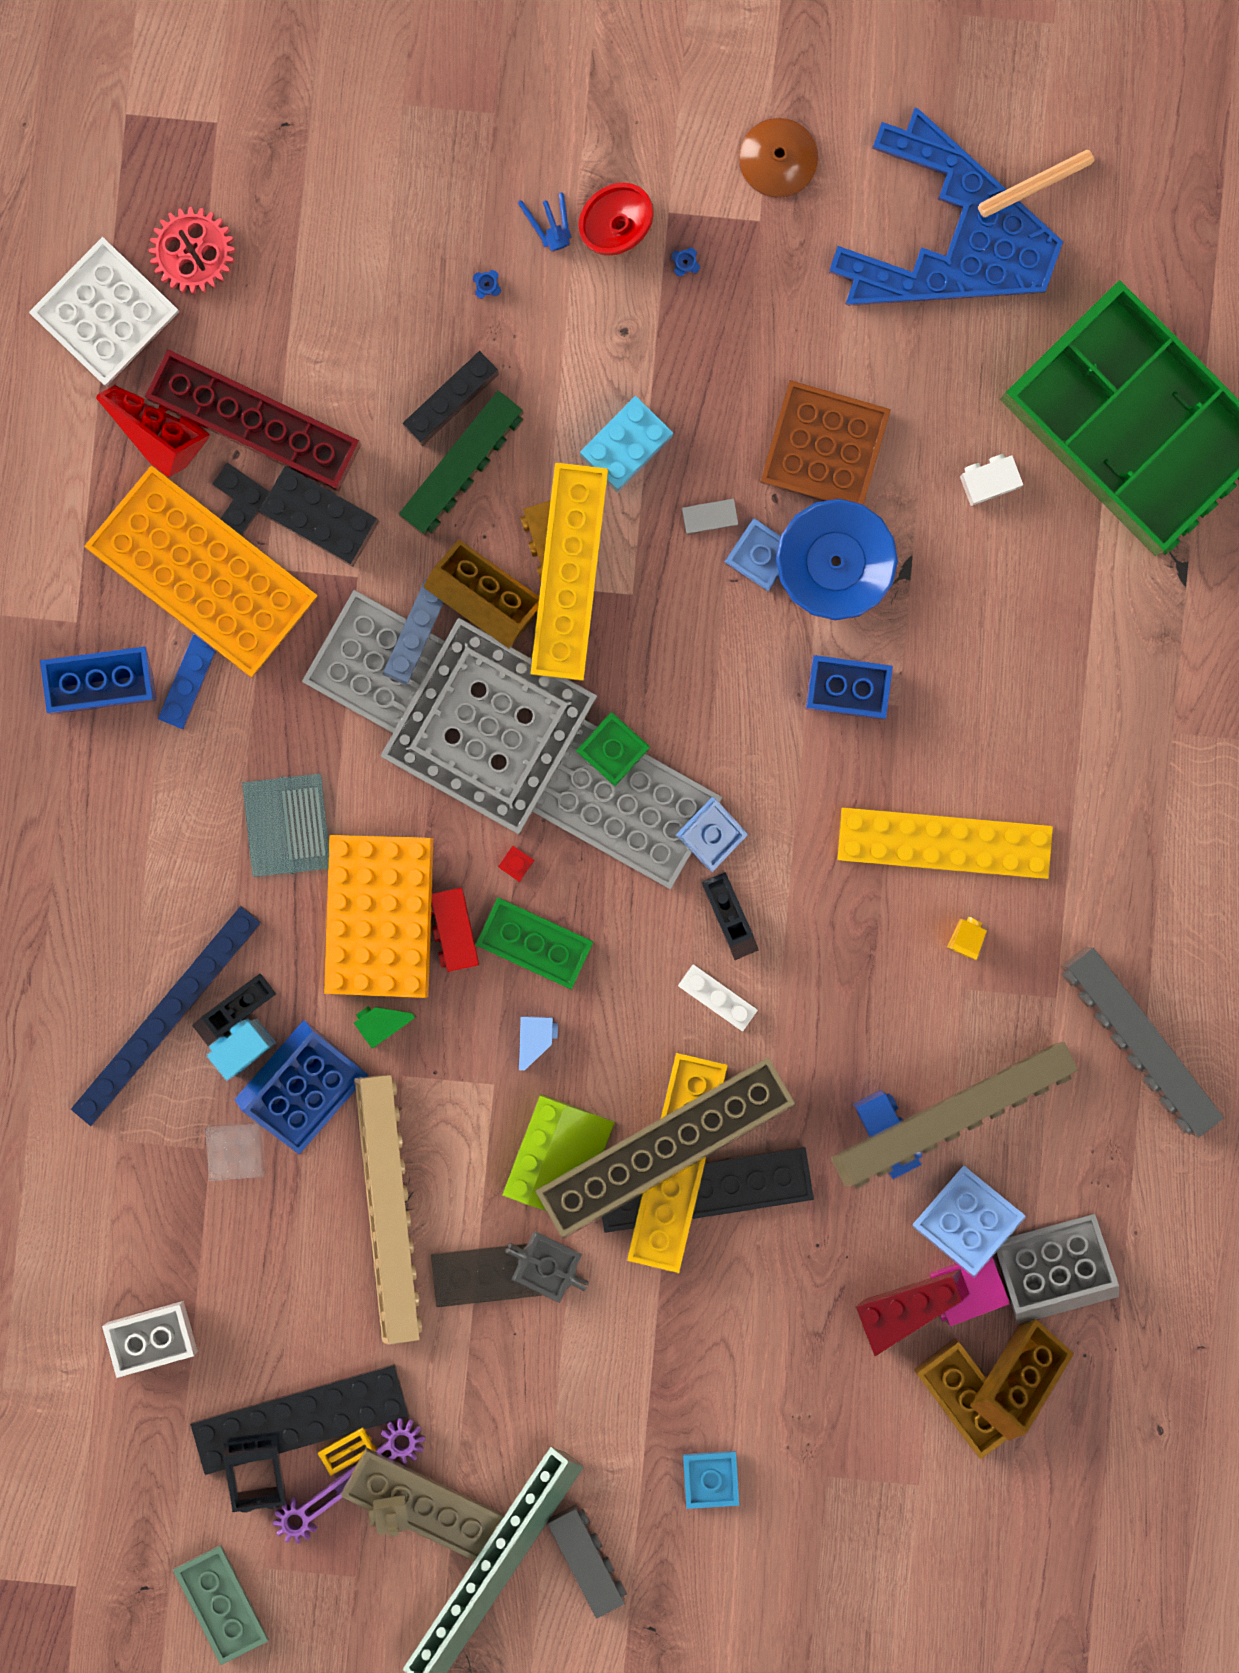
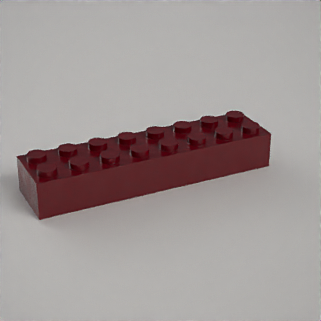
(253, 420)

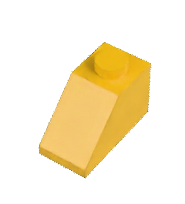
(967, 938)

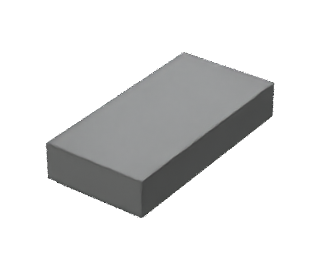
(710, 516)

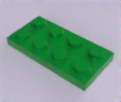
(534, 943)

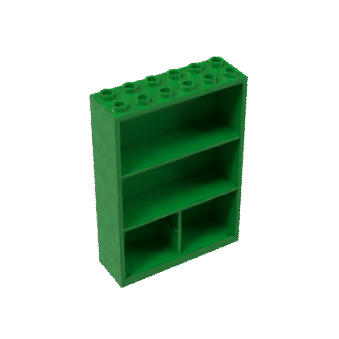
(1134, 418)

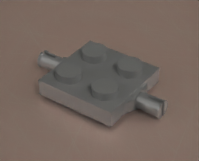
(546, 1267)

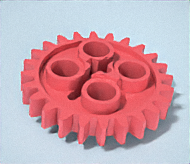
(172, 262)

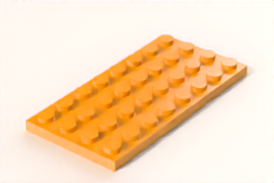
(201, 571)

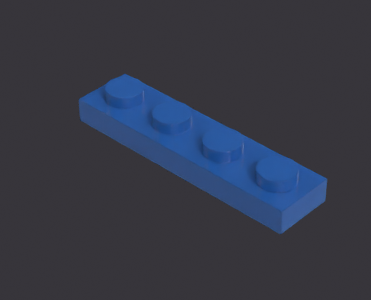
(187, 683)

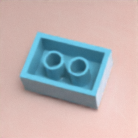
(627, 443)
(241, 1049)

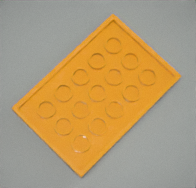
(379, 916)

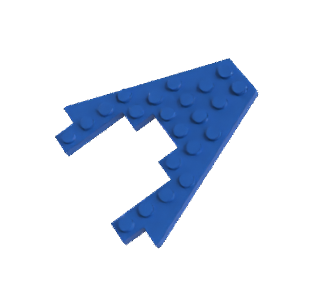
(986, 256)

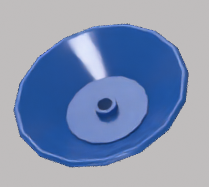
(840, 531)

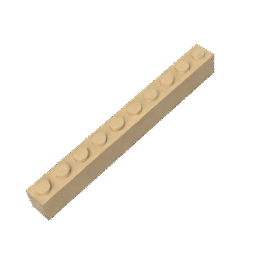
(387, 1209)

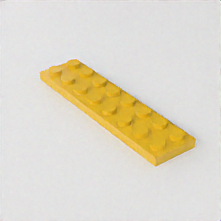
(569, 571)
(944, 843)
(669, 1206)

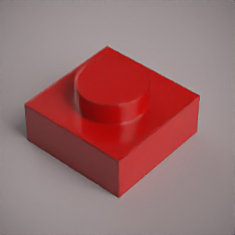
(516, 863)

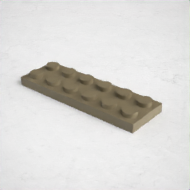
(431, 1506)

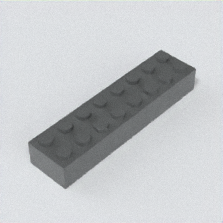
(1142, 1042)

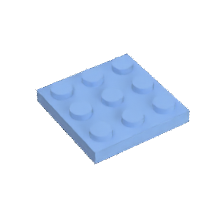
(968, 1221)

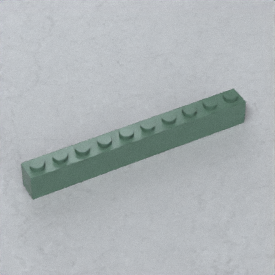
(495, 1563)

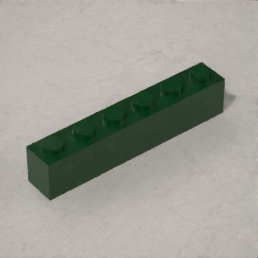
(461, 463)

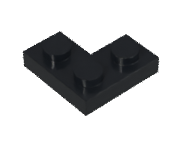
(247, 498)

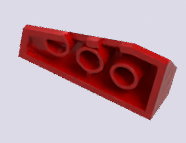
(160, 437)

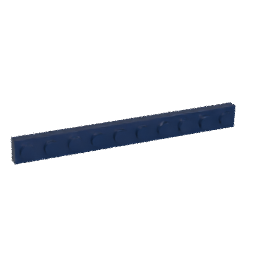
(165, 1016)

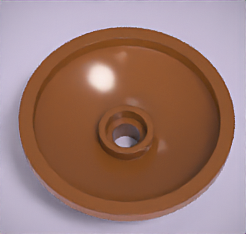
(776, 175)

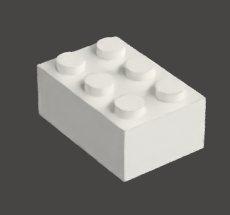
(150, 1339)

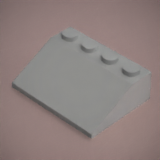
(1057, 1269)

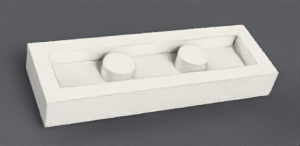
(717, 997)

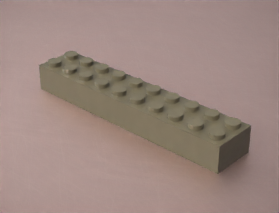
(665, 1148)

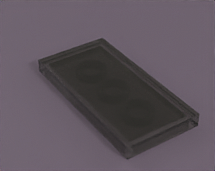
(476, 1276)

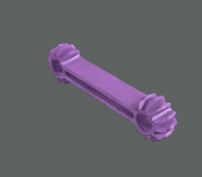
(339, 1483)

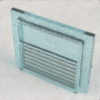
(286, 825)

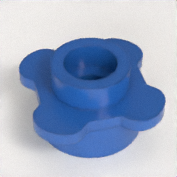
(690, 256)
(492, 289)

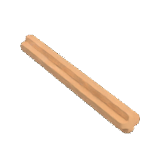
(1035, 183)

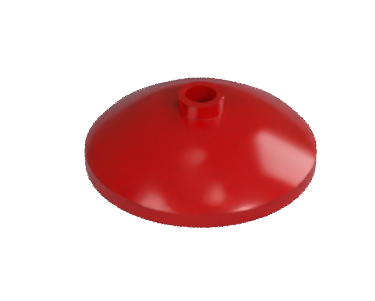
(609, 211)

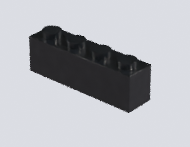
(450, 398)

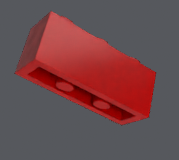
(453, 930)

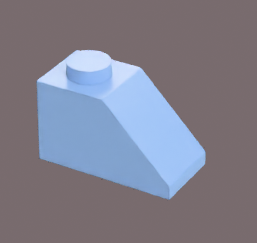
(535, 1038)

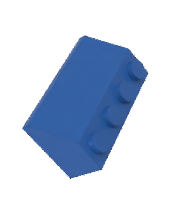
(97, 680)

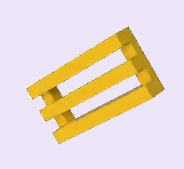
(366, 1440)

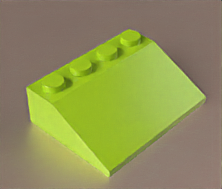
(553, 1145)

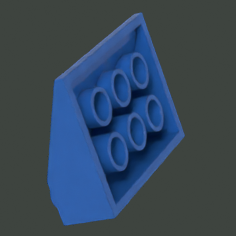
(300, 1087)

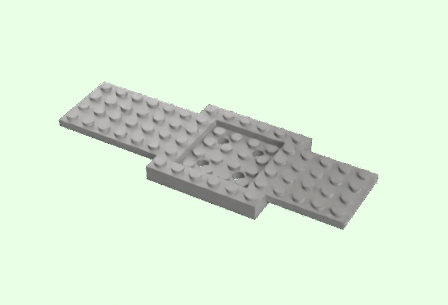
(542, 771)

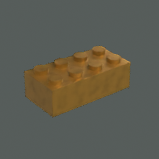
(483, 593)
(1022, 1379)
(954, 1384)

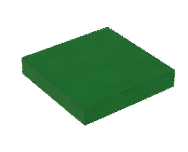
(613, 749)

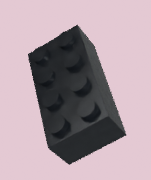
(319, 516)

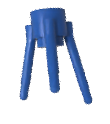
(556, 236)

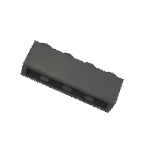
(586, 1560)

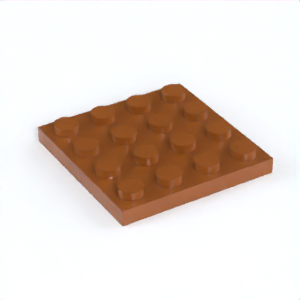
(824, 444)

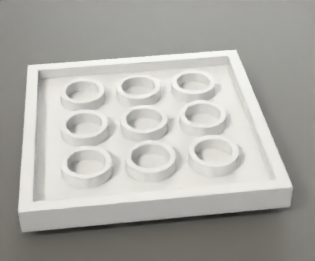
(104, 311)

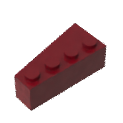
(902, 1311)

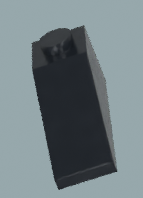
(730, 916)
(233, 1009)

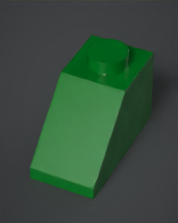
(381, 1023)

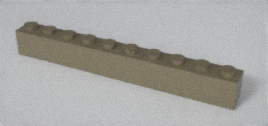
(954, 1114)

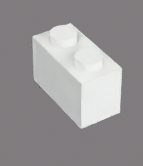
(991, 479)

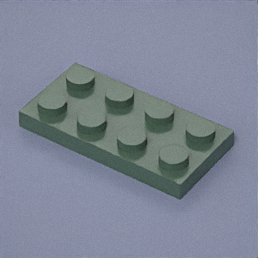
(221, 1604)

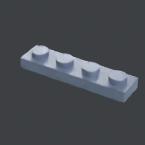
(413, 636)

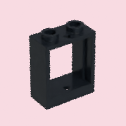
(251, 1451)

